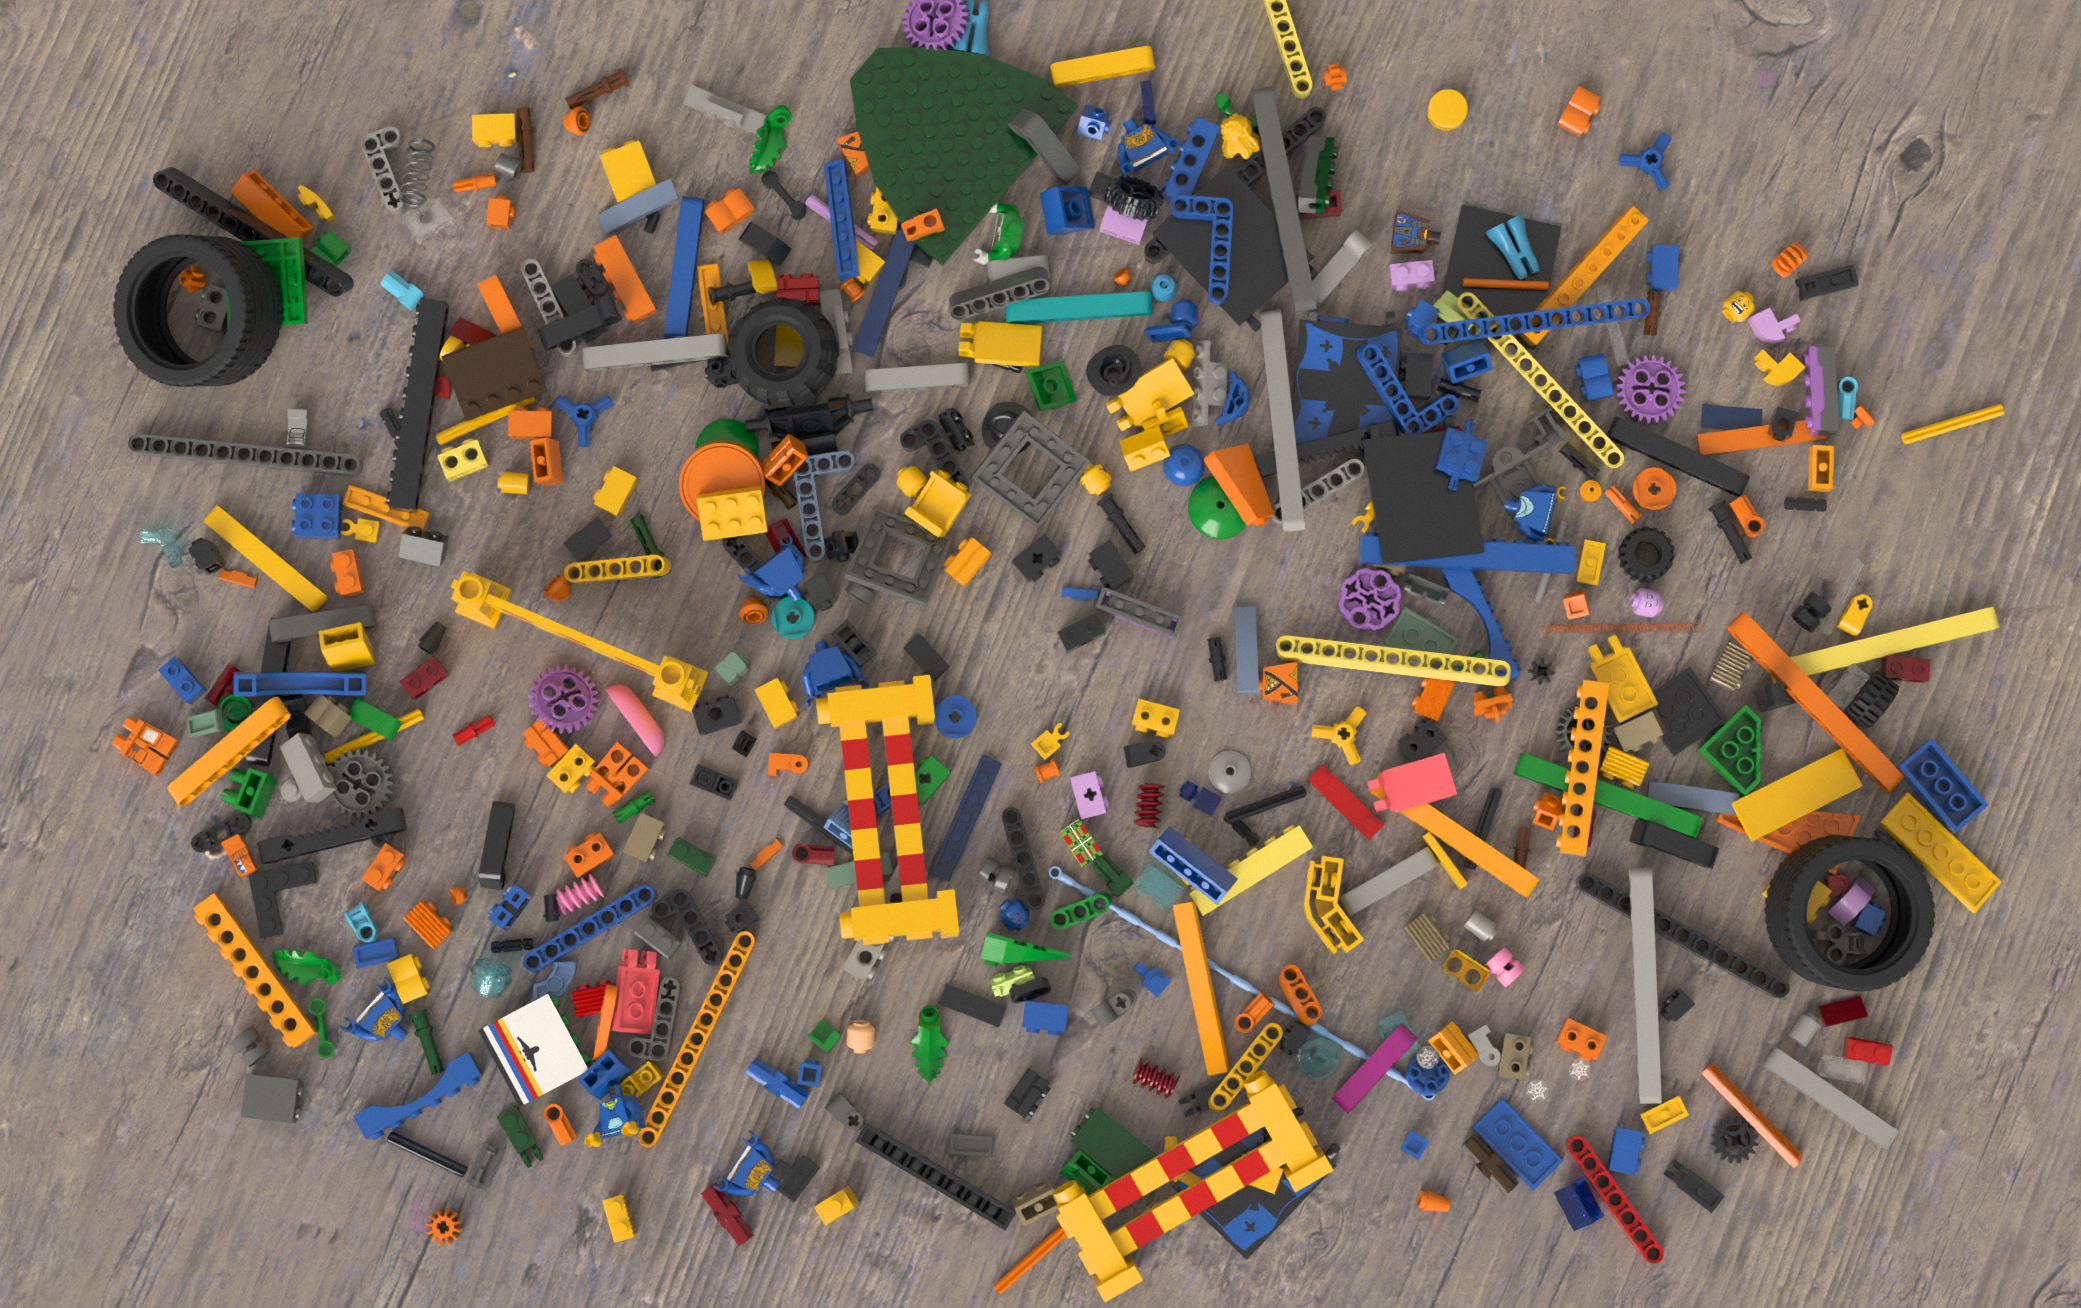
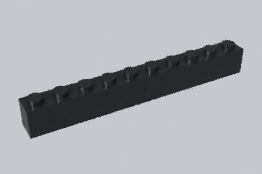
(418, 406)

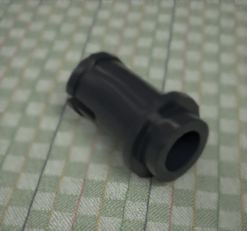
(551, 908)

